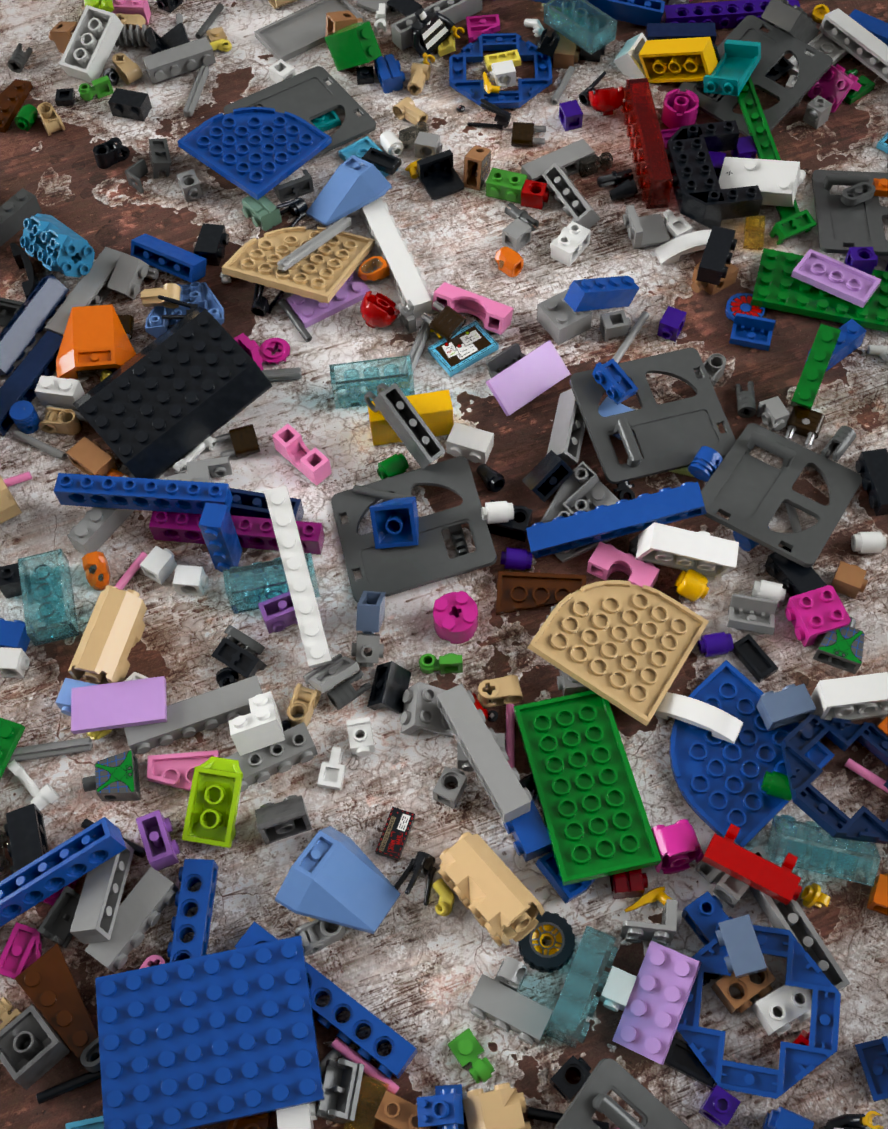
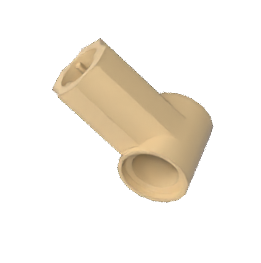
(418, 76)
(407, 109)
(150, 296)

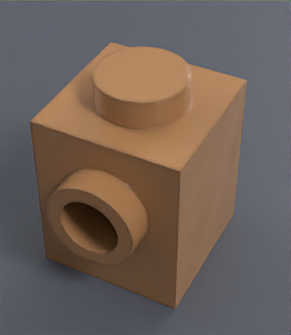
(849, 580)

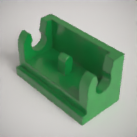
(792, 226)

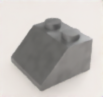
(282, 819)
(30, 1047)

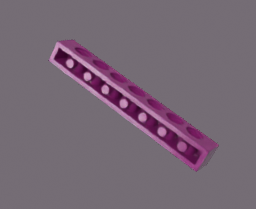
(251, 531)

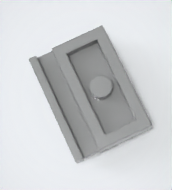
(329, 675)

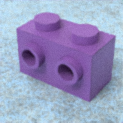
(278, 612)
(157, 841)

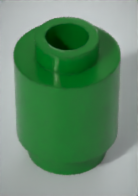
(26, 117)
(392, 466)
(776, 785)

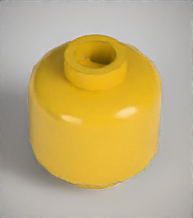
(692, 585)

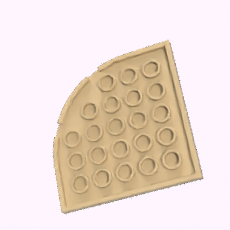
(314, 277)
(620, 642)

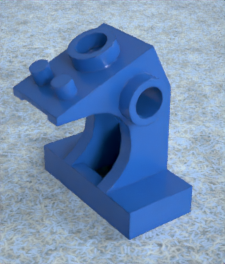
(443, 1109)

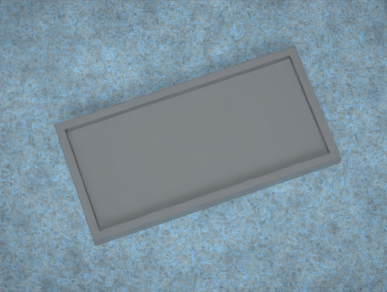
(301, 29)

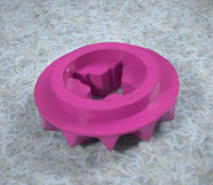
(270, 346)

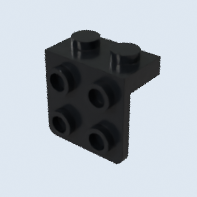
(173, 38)
(438, 175)

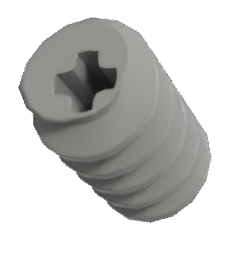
(132, 36)

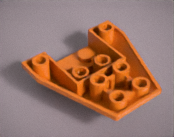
(92, 341)

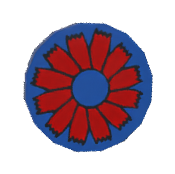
(742, 304)

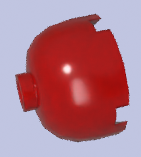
(606, 99)
(378, 310)

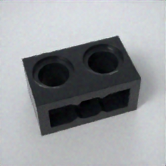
(514, 529)

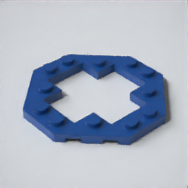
(473, 53)
(794, 1059)

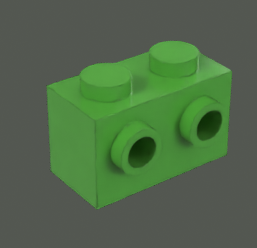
(505, 185)

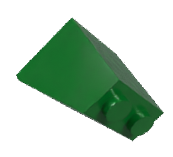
(353, 45)

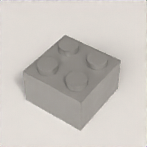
(561, 320)

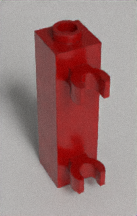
(752, 869)

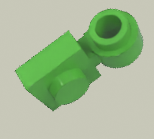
(101, 88)
(446, 664)
(467, 1050)

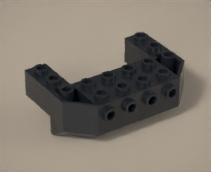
(695, 178)

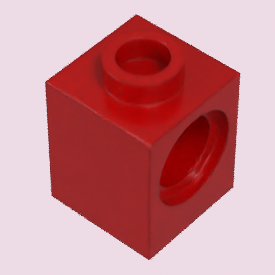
(534, 194)

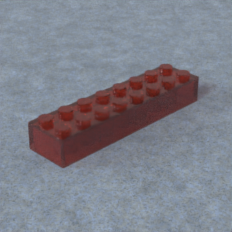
(647, 144)

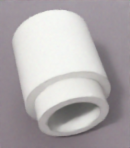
(391, 143)
(497, 512)
(868, 542)
(768, 590)

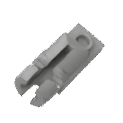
(204, 470)

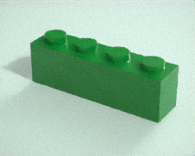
(815, 366)

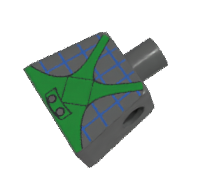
(842, 648)
(115, 778)

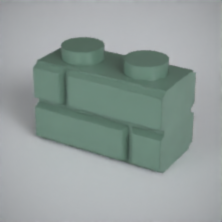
(262, 212)

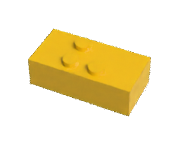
(678, 59)
(433, 408)

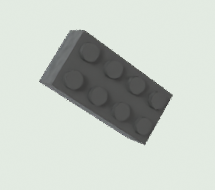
(790, 20)

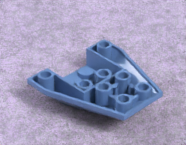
(348, 189)
(191, 293)
(337, 884)

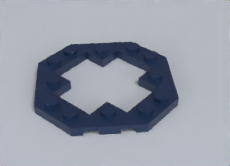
(803, 772)

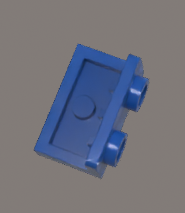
(752, 331)
(614, 381)
(549, 868)
(874, 1062)

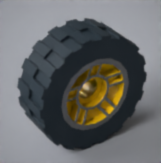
(553, 956)

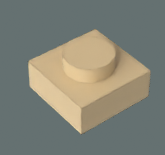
(216, 34)

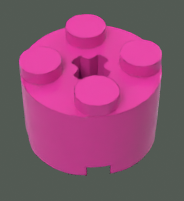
(680, 108)
(455, 617)
(676, 846)

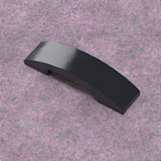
(24, 262)

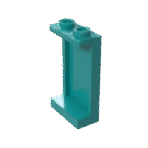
(733, 68)

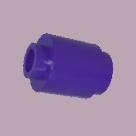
(516, 559)
(715, 644)

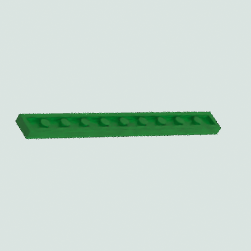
(761, 134)

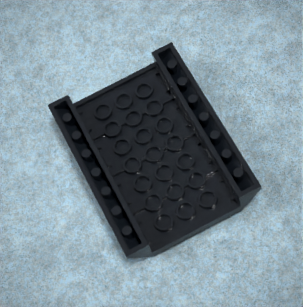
(173, 394)

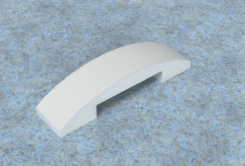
(682, 245)
(701, 715)

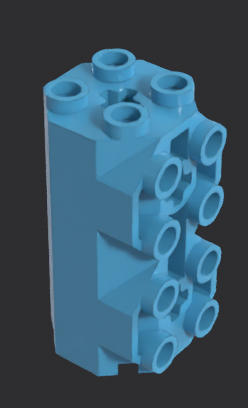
(56, 246)

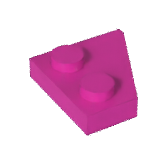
(481, 25)
(20, 950)

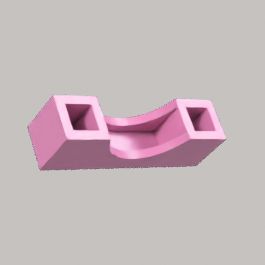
(493, 314)

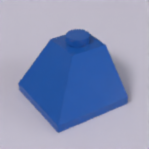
(395, 523)

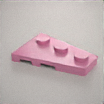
(177, 768)

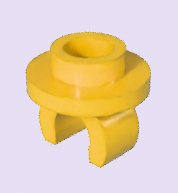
(813, 897)

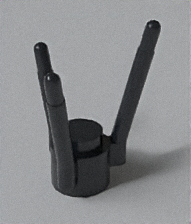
(584, 95)
(502, 117)
(296, 207)
(260, 304)
(192, 307)
(420, 866)

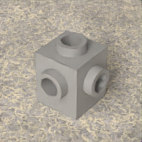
(367, 641)

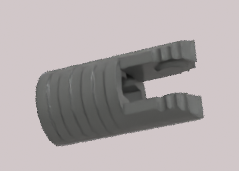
(19, 58)
(746, 400)
(839, 443)
(345, 692)

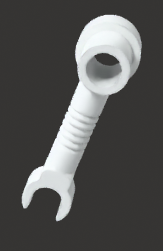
(181, 466)
(42, 796)

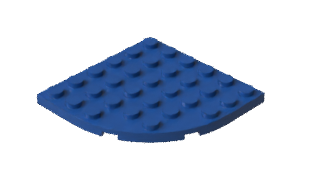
(255, 146)
(726, 778)

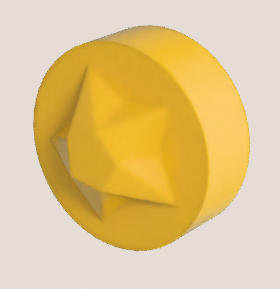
(819, 12)

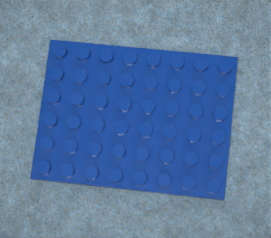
(208, 1038)

